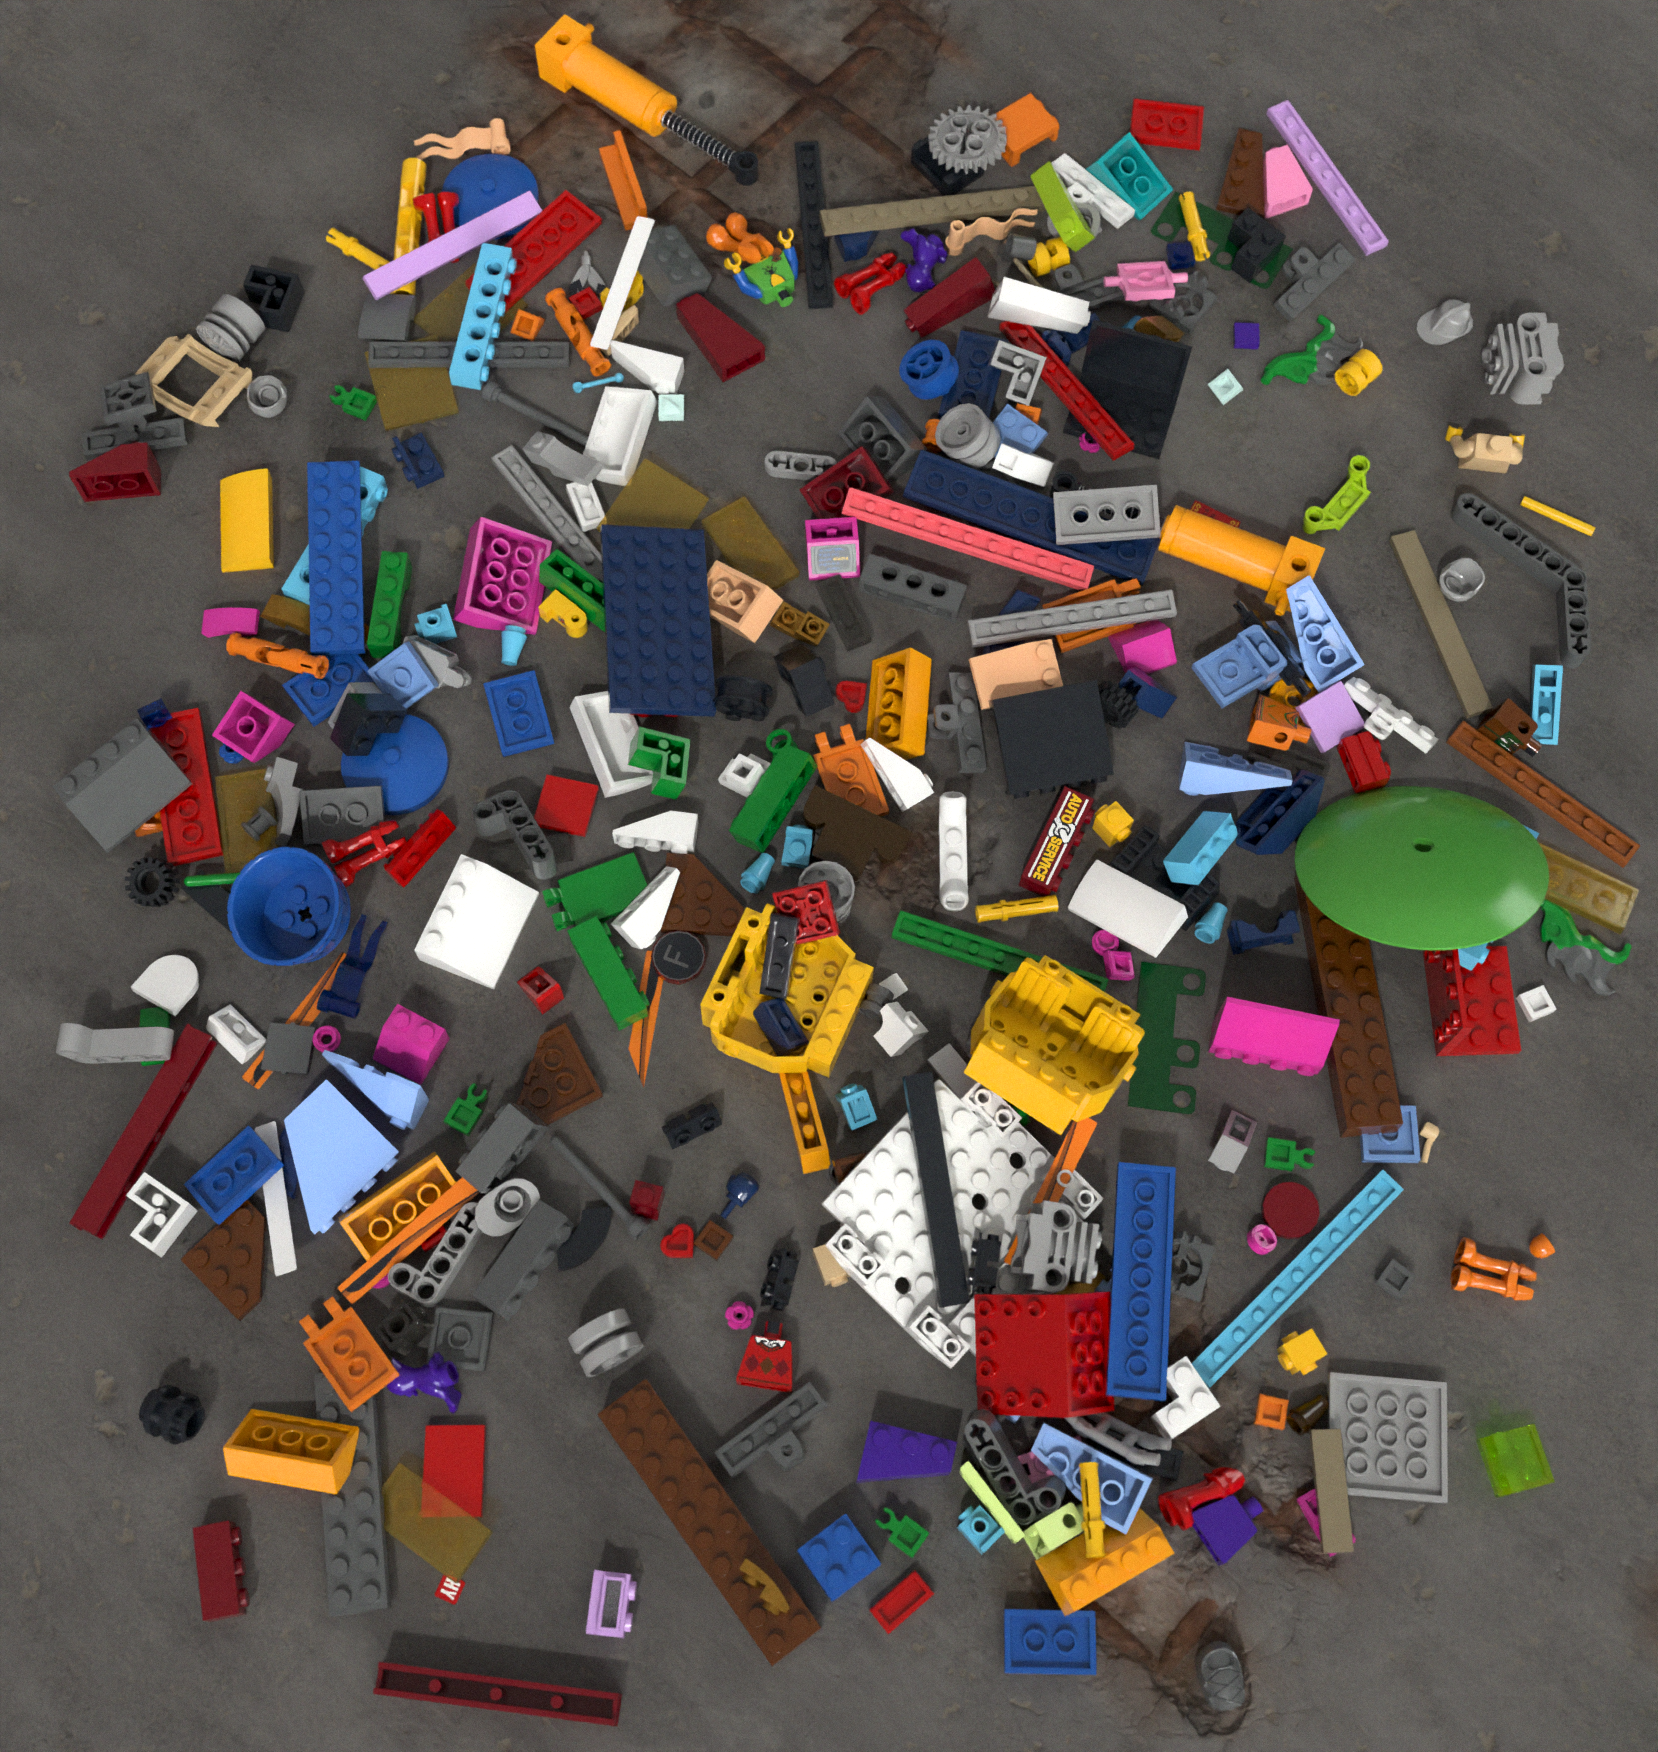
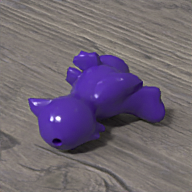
(926, 255)
(433, 1379)

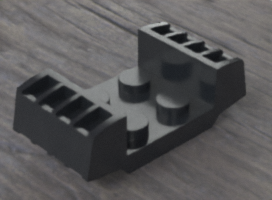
(1143, 861)

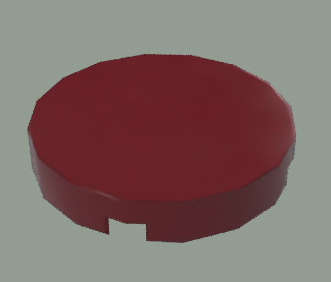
(1290, 1210)

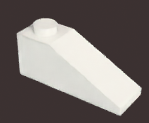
(653, 368)
(901, 778)
(647, 911)

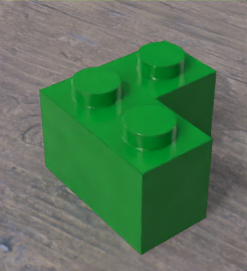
(665, 756)

